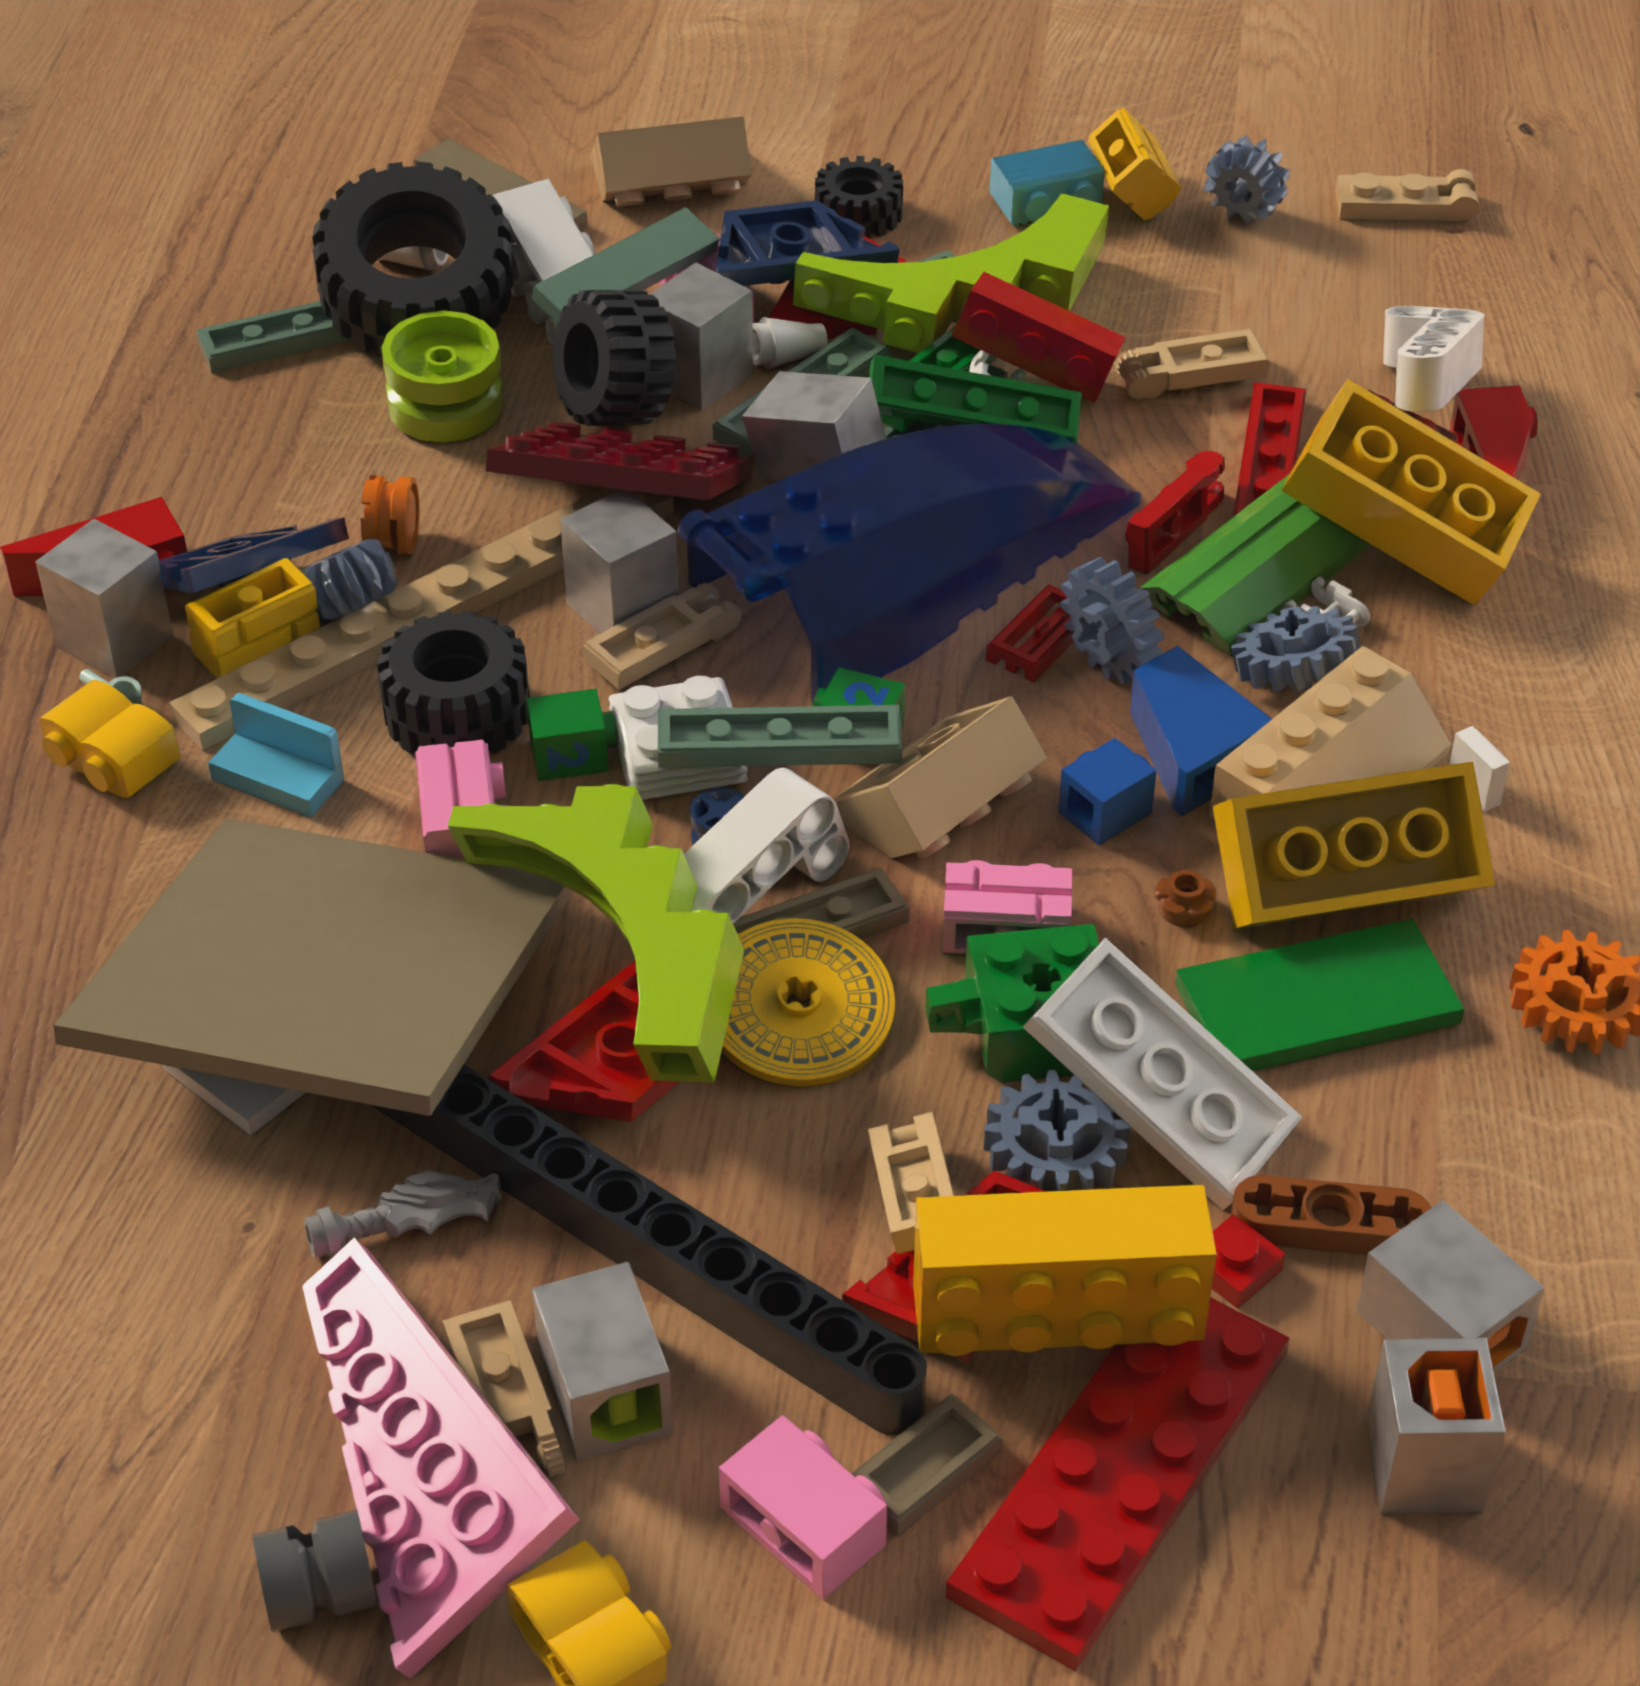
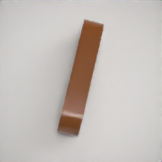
(1308, 1232)

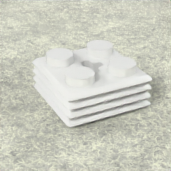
(637, 737)

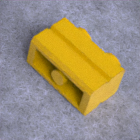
(1134, 164)
(252, 617)

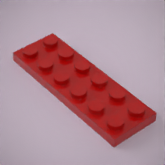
(1113, 1483)

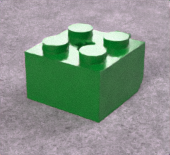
(1003, 989)

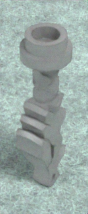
(420, 1203)

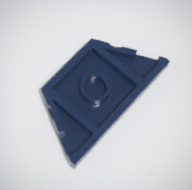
(767, 241)
(246, 553)

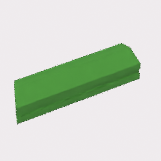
(1253, 566)

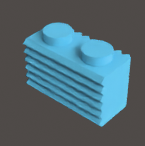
(1033, 179)

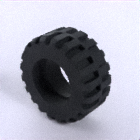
(409, 210)

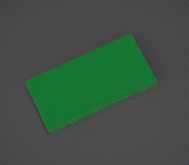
(1322, 995)

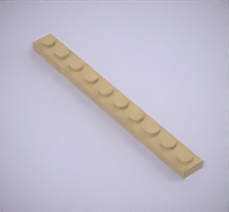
(357, 638)

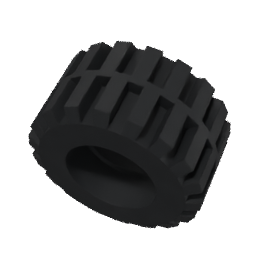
(614, 357)
(454, 682)

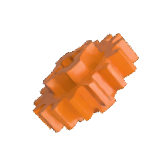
(1578, 991)

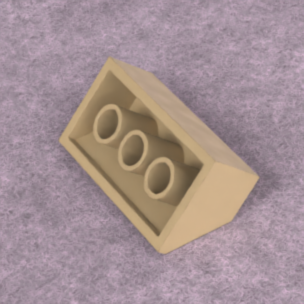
(1346, 727)

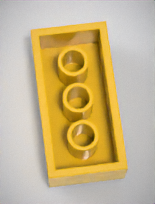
(1412, 492)
(1353, 844)
(1062, 1269)

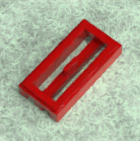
(1043, 646)

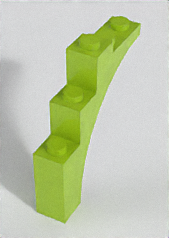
(922, 298)
(600, 851)

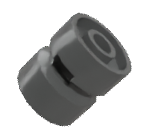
(314, 1571)

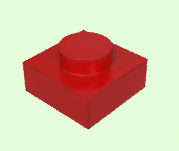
(1243, 1261)

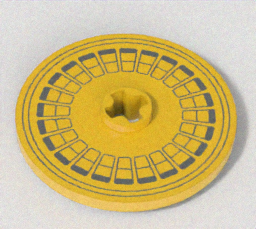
(847, 1009)

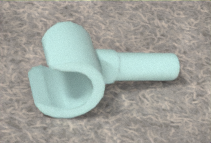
(126, 685)

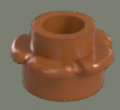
(1185, 898)

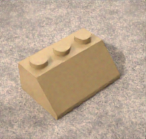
(672, 161)
(943, 780)

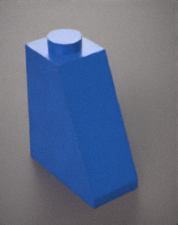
(1189, 724)

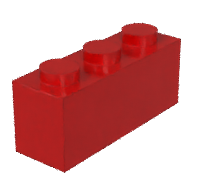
(1038, 336)

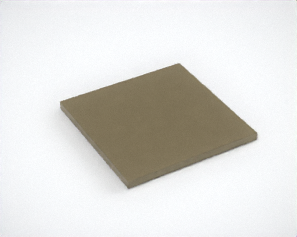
(318, 966)

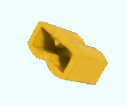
(109, 739)
(584, 1624)

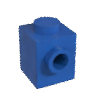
(1107, 791)

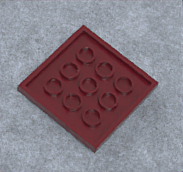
(620, 463)

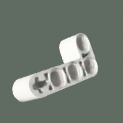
(1432, 352)
(762, 838)

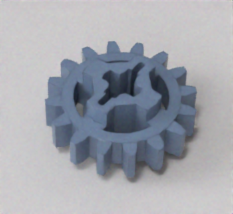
(1111, 618)
(1294, 648)
(1055, 1135)

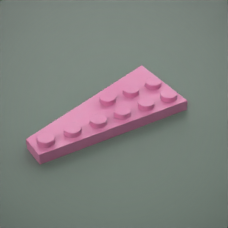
(428, 1461)

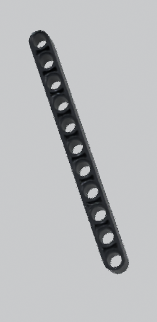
(679, 1251)

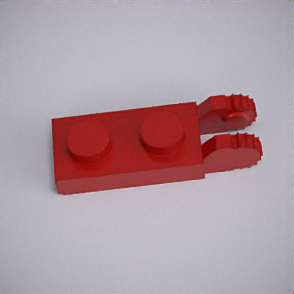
(1175, 512)

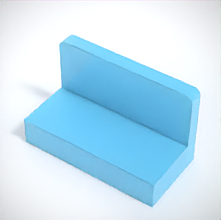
(279, 756)

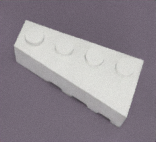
(541, 241)

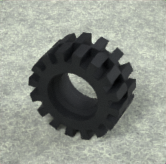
(862, 193)

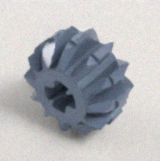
(1247, 179)
(351, 578)

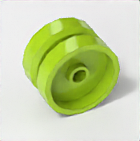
(443, 376)

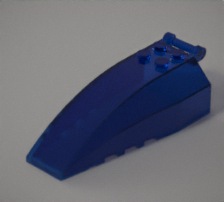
(907, 536)

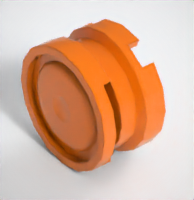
(391, 513)

